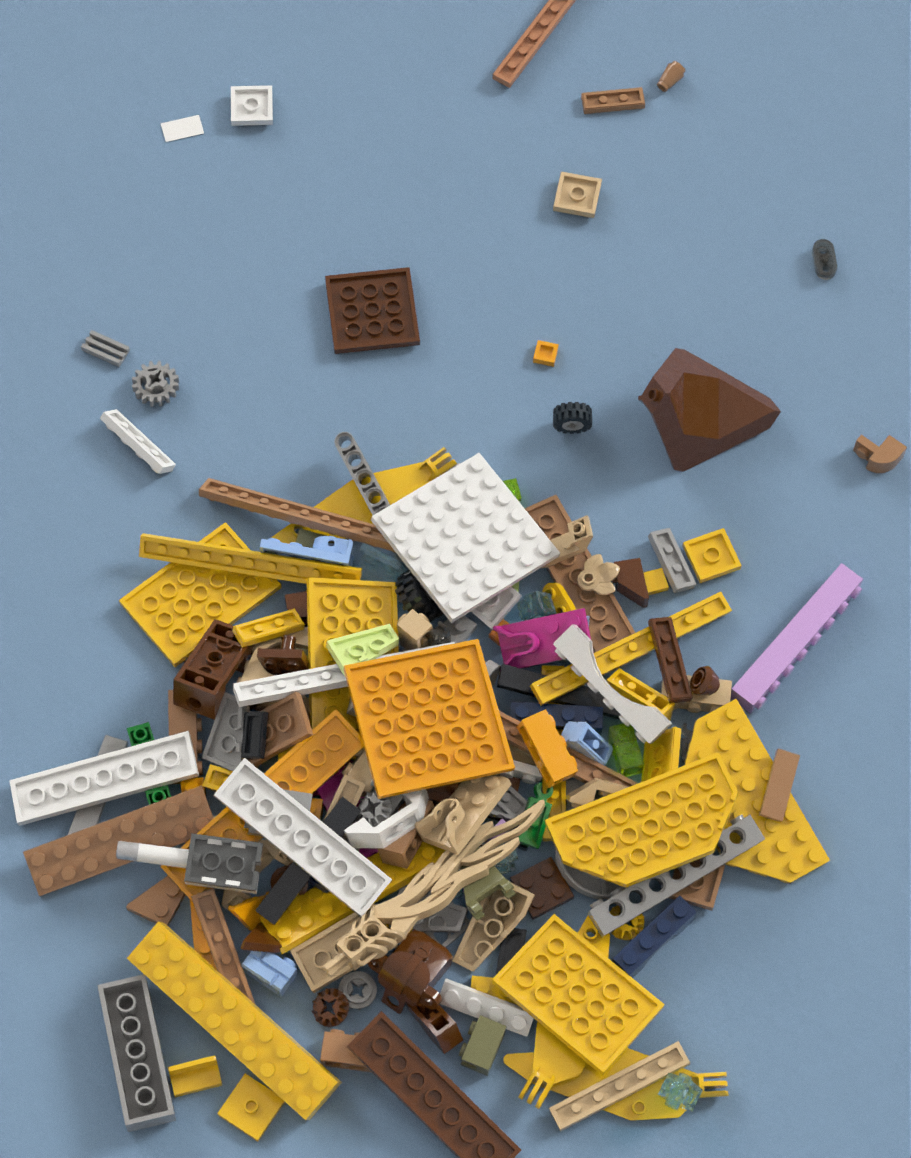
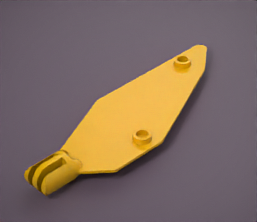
(394, 482)
(552, 1058)
(639, 1106)

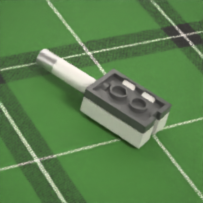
(208, 862)

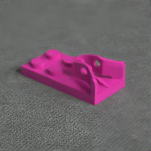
(532, 640)

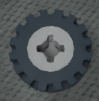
(572, 417)

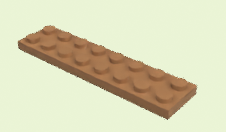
(607, 620)
(95, 847)

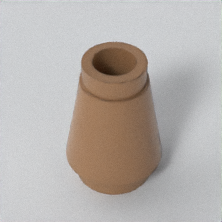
(671, 75)

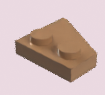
(158, 902)

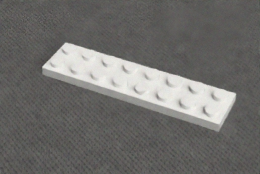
(103, 778)
(302, 837)

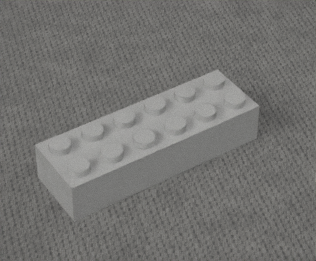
(136, 1053)

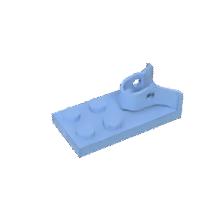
(321, 551)

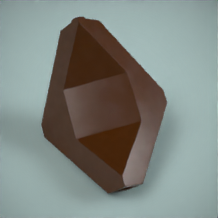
(703, 409)

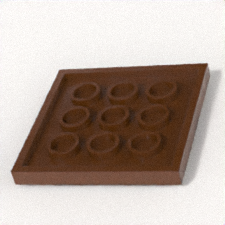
(372, 310)

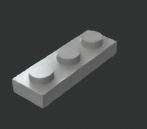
(672, 560)

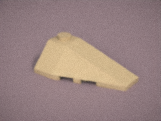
(488, 932)

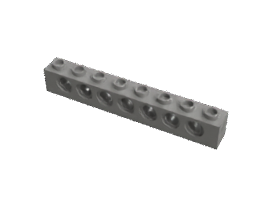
(605, 922)

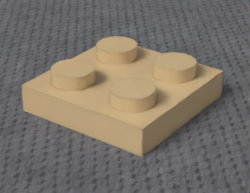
(577, 194)

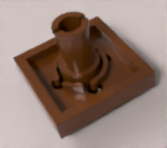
(285, 659)

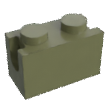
(483, 1045)

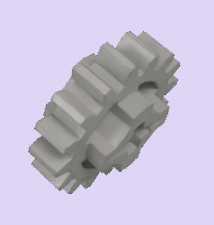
(155, 383)

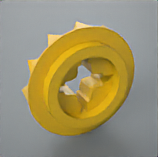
(627, 932)

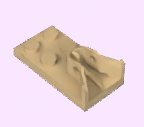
(462, 813)
(322, 948)

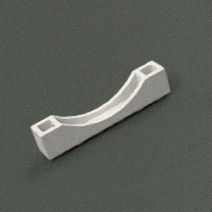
(578, 649)

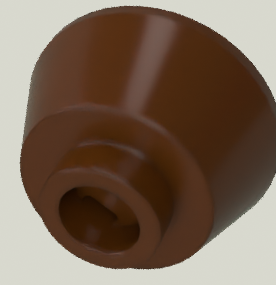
(704, 681)

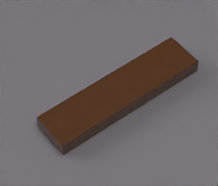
(670, 660)

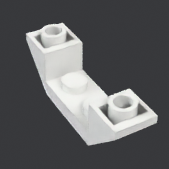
(365, 836)

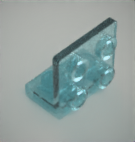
(378, 565)

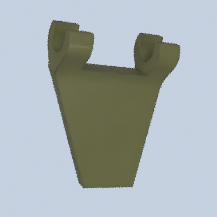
(485, 887)

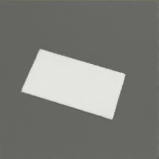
(182, 128)

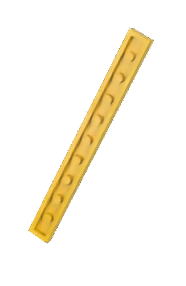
(241, 560)
(631, 648)

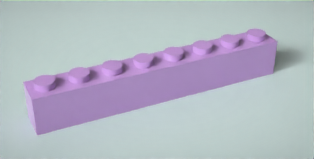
(796, 638)

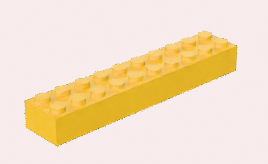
(234, 1020)

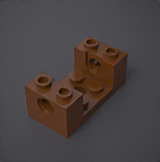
(208, 669)

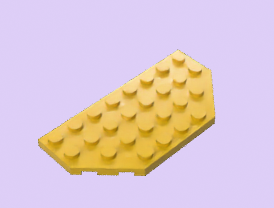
(648, 824)
(788, 846)

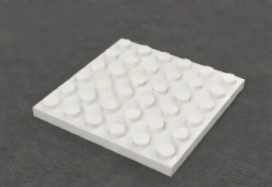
(465, 537)

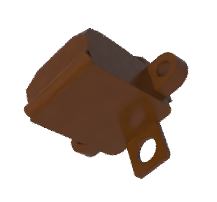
(413, 971)

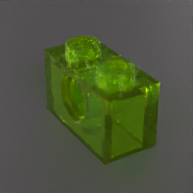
(625, 750)

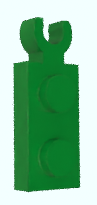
(533, 835)

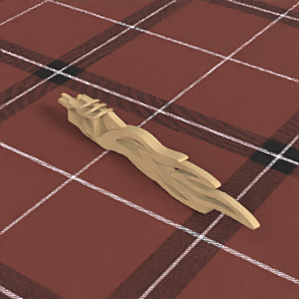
(443, 881)

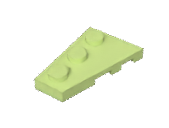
(362, 645)

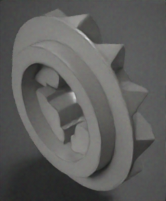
(382, 812)
(358, 979)

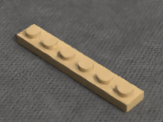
(619, 1086)

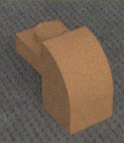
(882, 457)

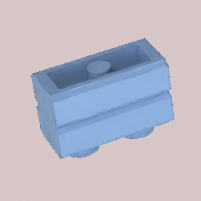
(587, 741)
(270, 970)

